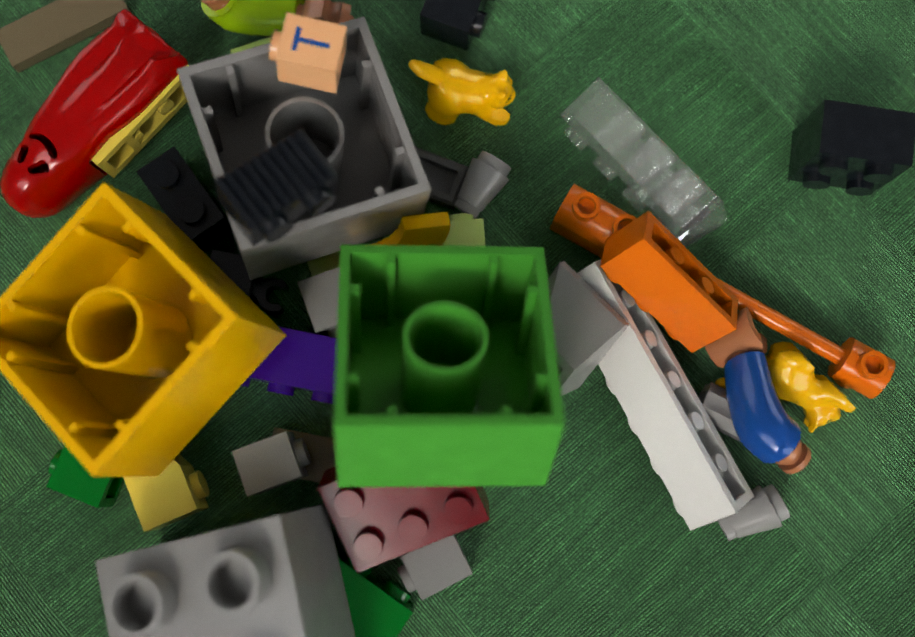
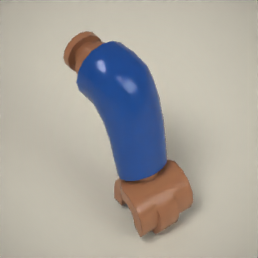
(753, 401)

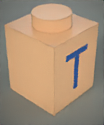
(309, 52)

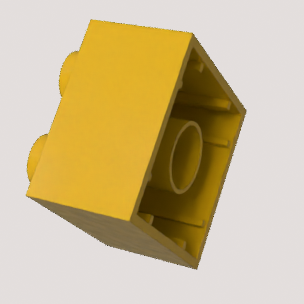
(128, 336)

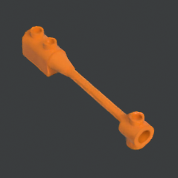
(853, 365)

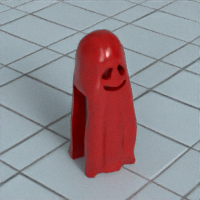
(91, 102)

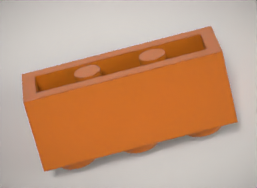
(669, 283)

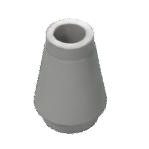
(482, 183)
(760, 514)

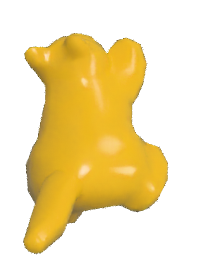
(461, 90)
(797, 383)

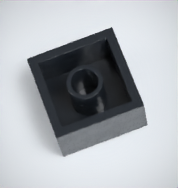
(852, 147)

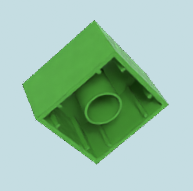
(445, 367)

